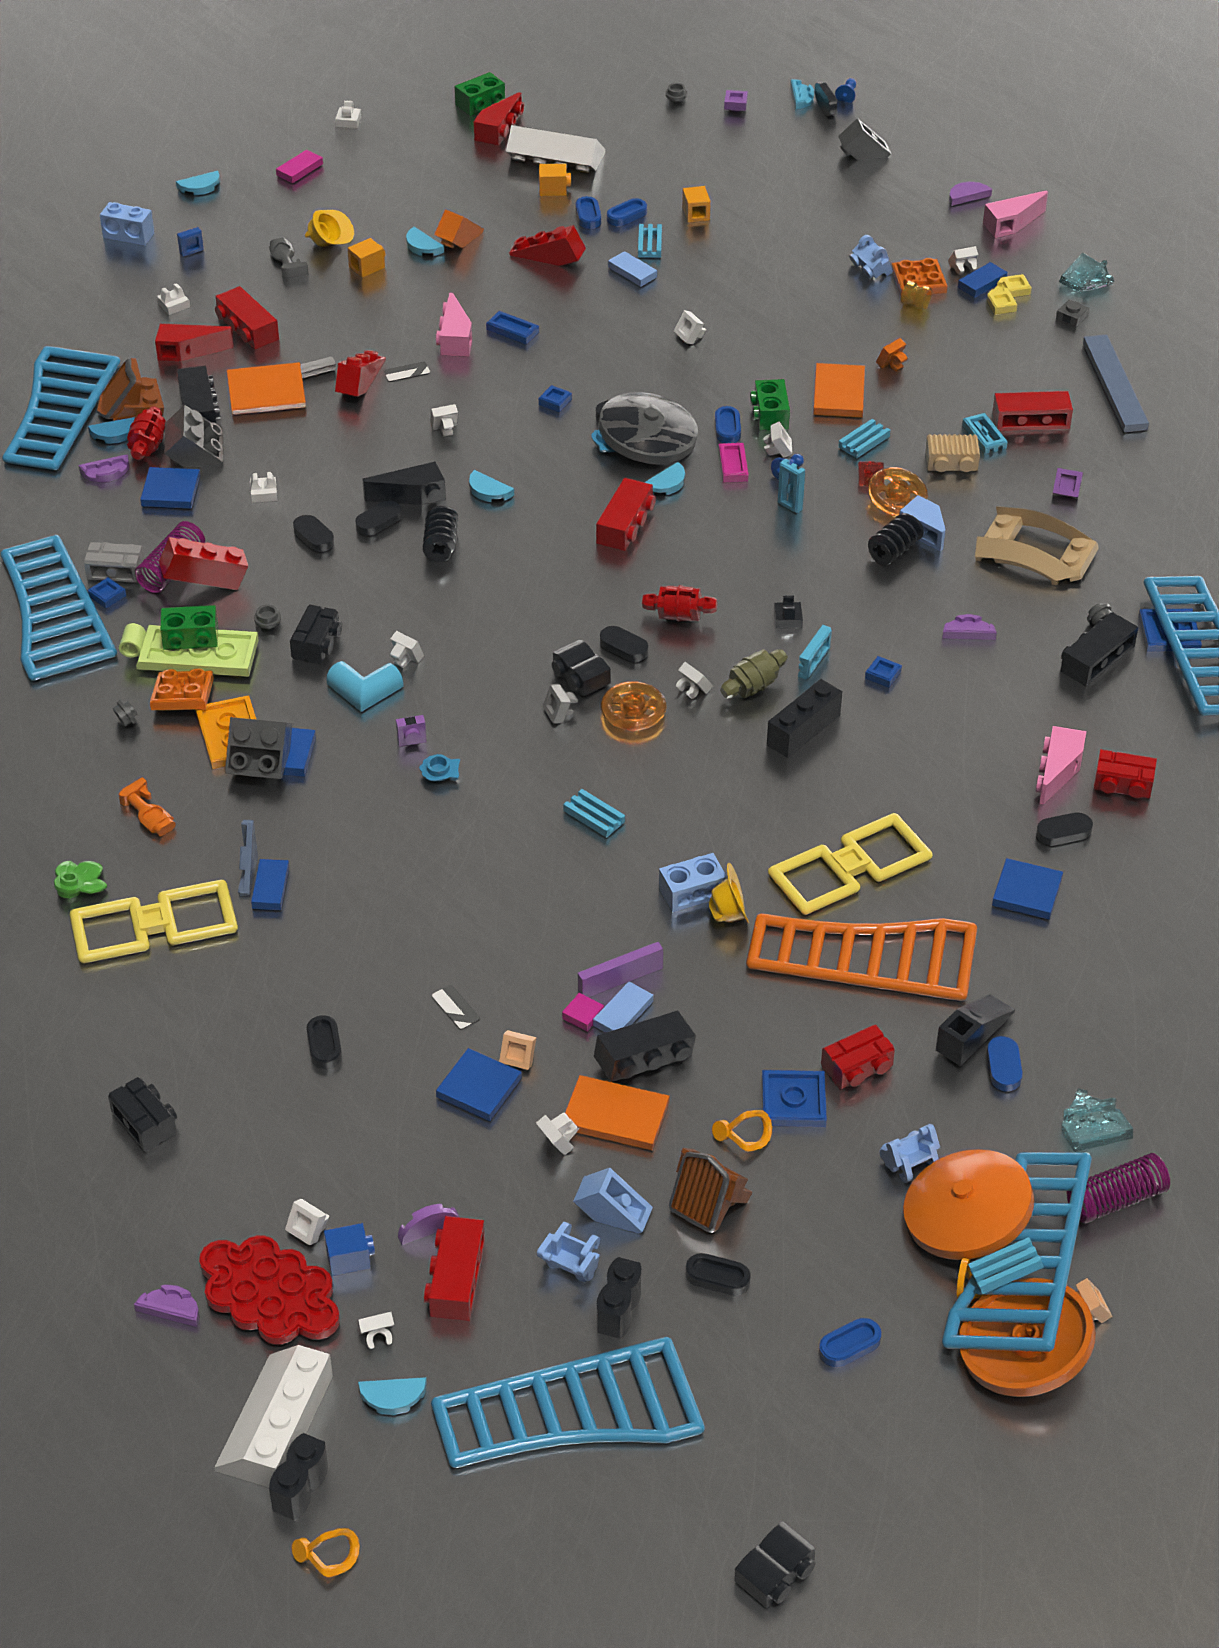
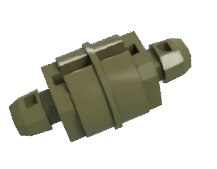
(753, 673)

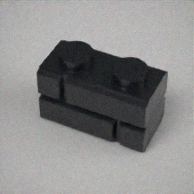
(315, 634)
(143, 1113)

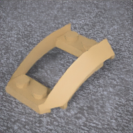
(1000, 545)

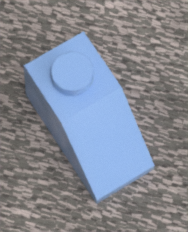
(931, 520)
(612, 1201)

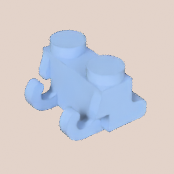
(871, 258)
(911, 1151)
(569, 1253)

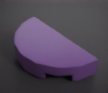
(968, 192)
(106, 469)
(969, 627)
(425, 1222)
(171, 1304)

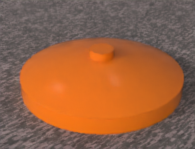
(968, 1204)
(1030, 1371)

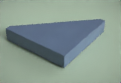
(248, 858)

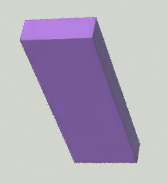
(620, 970)

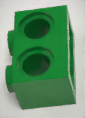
(479, 93)
(770, 403)
(189, 627)

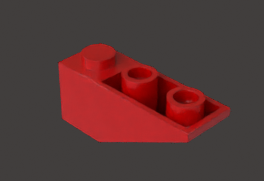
(496, 120)
(553, 247)
(187, 342)
(358, 372)

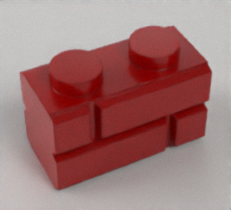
(1125, 774)
(858, 1057)

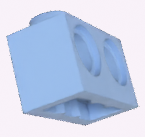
(127, 223)
(690, 881)

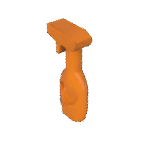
(150, 815)

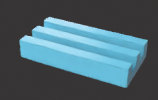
(650, 230)
(860, 437)
(985, 442)
(794, 489)
(815, 652)
(598, 811)
(1003, 1262)

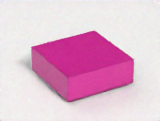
(582, 1011)

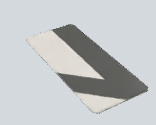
(406, 371)
(455, 1006)

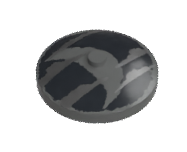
(648, 428)

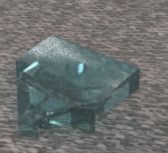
(1086, 274)
(1094, 1122)

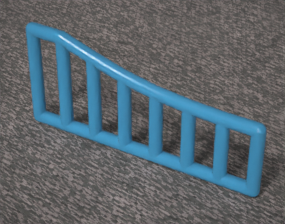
(37, 396)
(25, 602)
(1175, 636)
(1061, 1263)
(589, 1433)

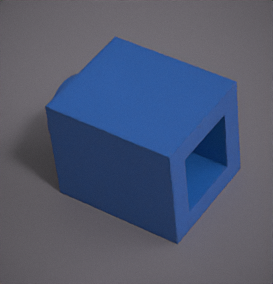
(348, 1249)

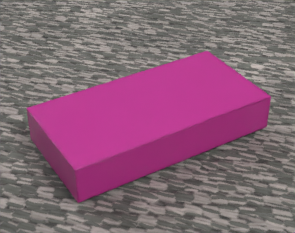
(299, 166)
(733, 462)

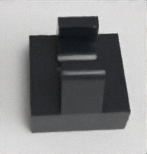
(788, 613)

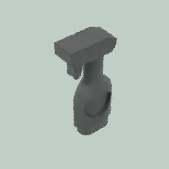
(283, 252)

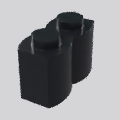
(581, 668)
(618, 1297)
(298, 1476)
(775, 1565)

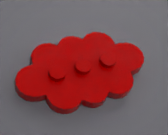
(269, 1289)

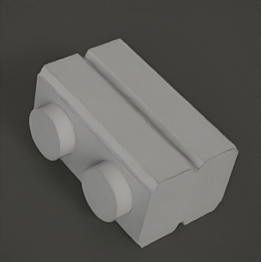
(113, 561)

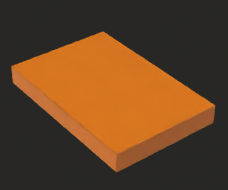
(266, 388)
(839, 390)
(617, 1112)

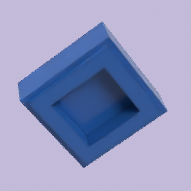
(190, 241)
(555, 398)
(107, 592)
(883, 671)

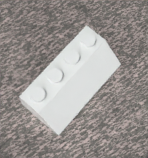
(554, 148)
(276, 1413)

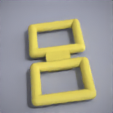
(849, 863)
(152, 920)

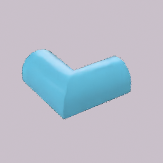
(367, 690)

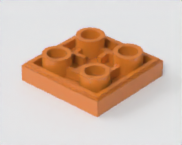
(923, 272)
(182, 690)

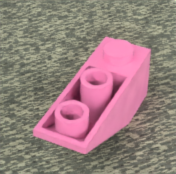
(1013, 214)
(455, 329)
(1063, 760)

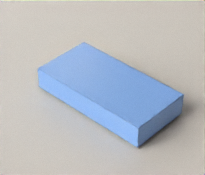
(632, 268)
(623, 1008)

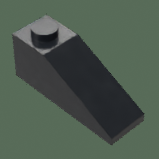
(410, 485)

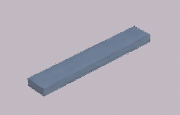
(1115, 383)

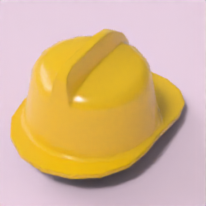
(330, 228)
(727, 899)

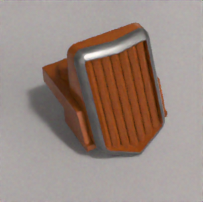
(129, 393)
(705, 1190)

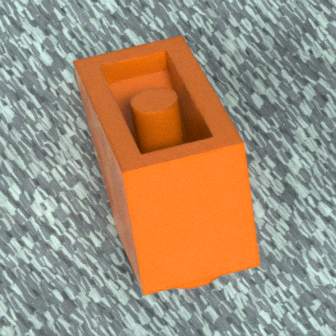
(457, 230)

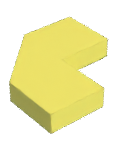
(1001, 297)

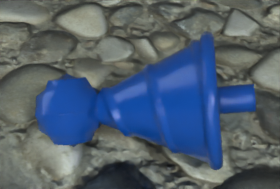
(846, 92)
(775, 465)

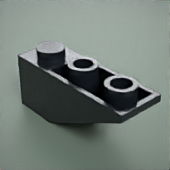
(970, 1027)

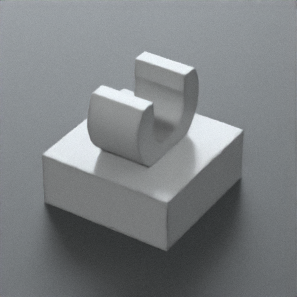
(558, 703)

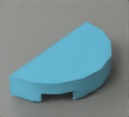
(802, 94)
(199, 184)
(421, 243)
(669, 480)
(487, 488)
(394, 1395)

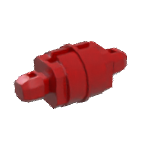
(146, 433)
(679, 603)

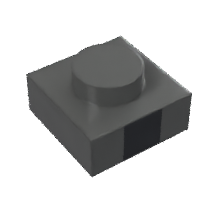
(1072, 312)

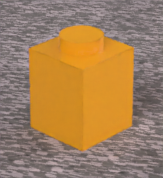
(553, 179)
(696, 204)
(366, 257)

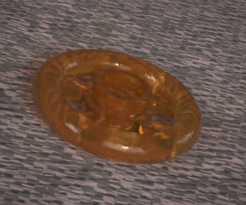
(896, 491)
(633, 706)

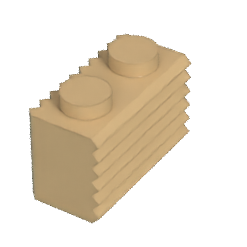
(952, 453)

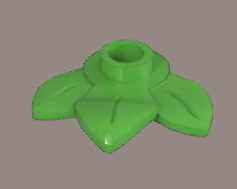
(74, 878)

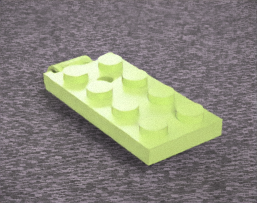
(231, 657)

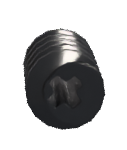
(440, 533)
(895, 538)

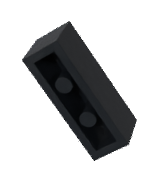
(198, 392)
(1098, 648)
(804, 718)
(644, 1046)

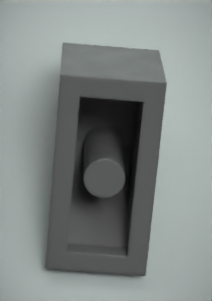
(862, 142)

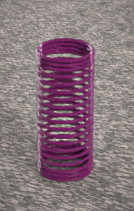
(157, 570)
(1138, 1182)

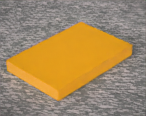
(215, 723)

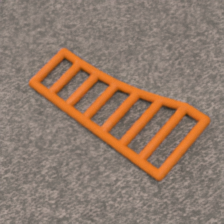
(878, 931)

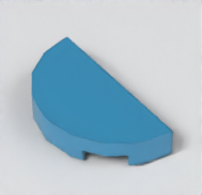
(111, 431)

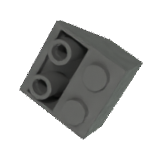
(193, 439)
(258, 747)

